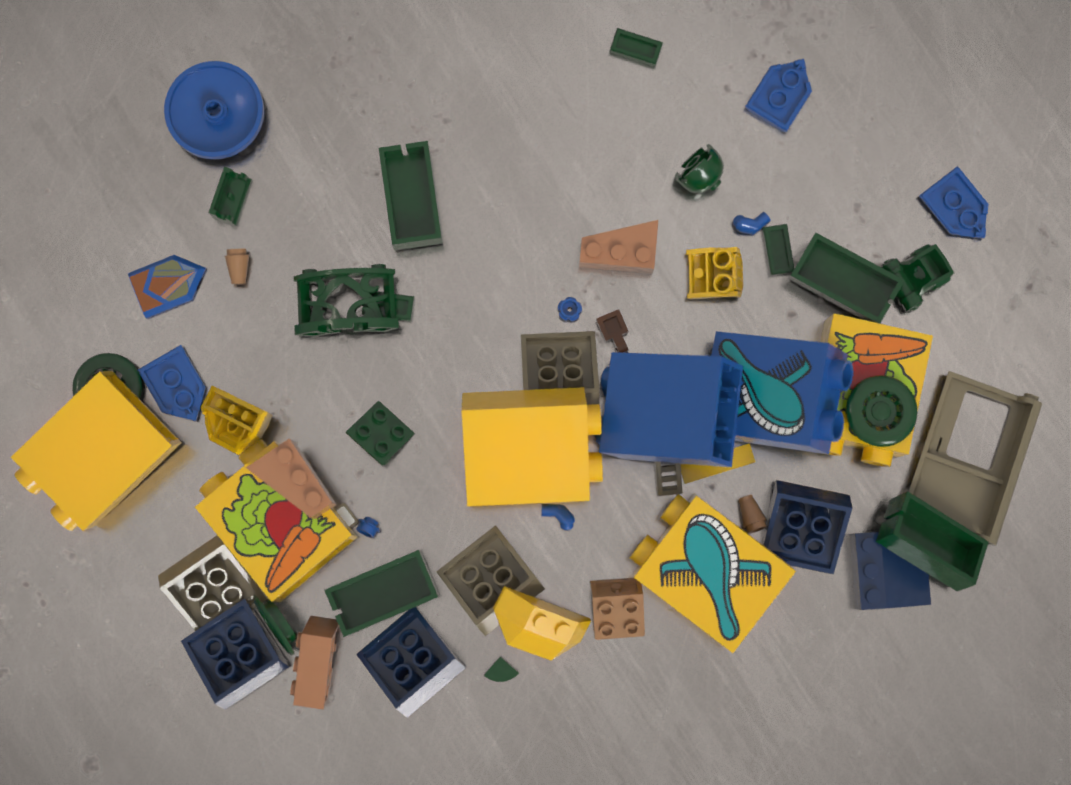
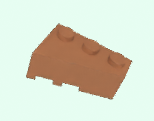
(621, 249)
(293, 478)
(314, 662)

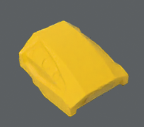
(715, 273)

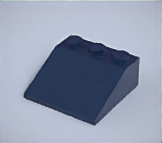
(807, 525)
(883, 577)
(234, 654)
(410, 661)

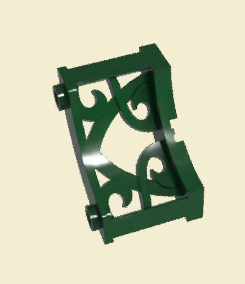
(314, 322)

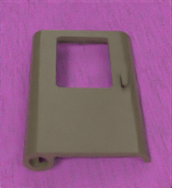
(965, 491)

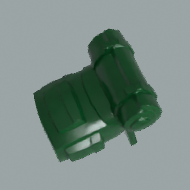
(922, 272)

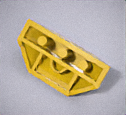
(233, 421)
(538, 625)

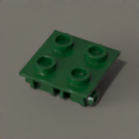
(380, 433)

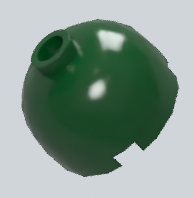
(701, 171)

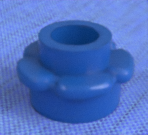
(565, 304)
(368, 527)

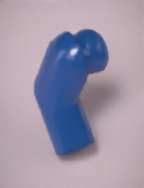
(749, 225)
(559, 511)

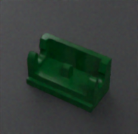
(230, 196)

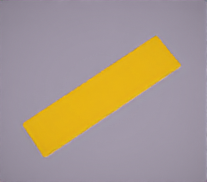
(741, 456)

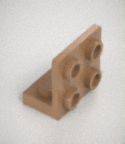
(617, 608)

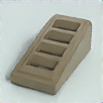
(668, 490)

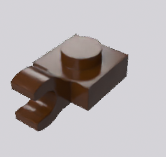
(613, 328)

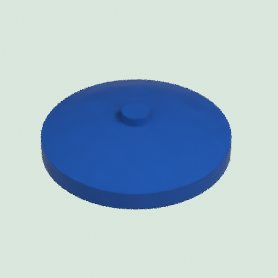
(214, 110)

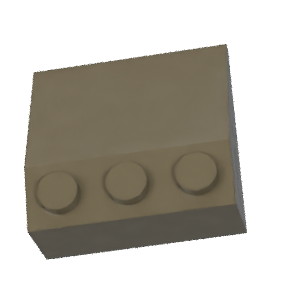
(561, 362)
(482, 572)
(208, 583)

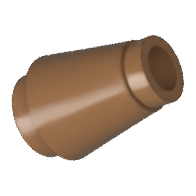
(237, 265)
(752, 515)

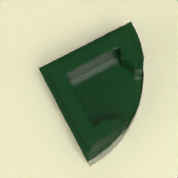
(501, 671)

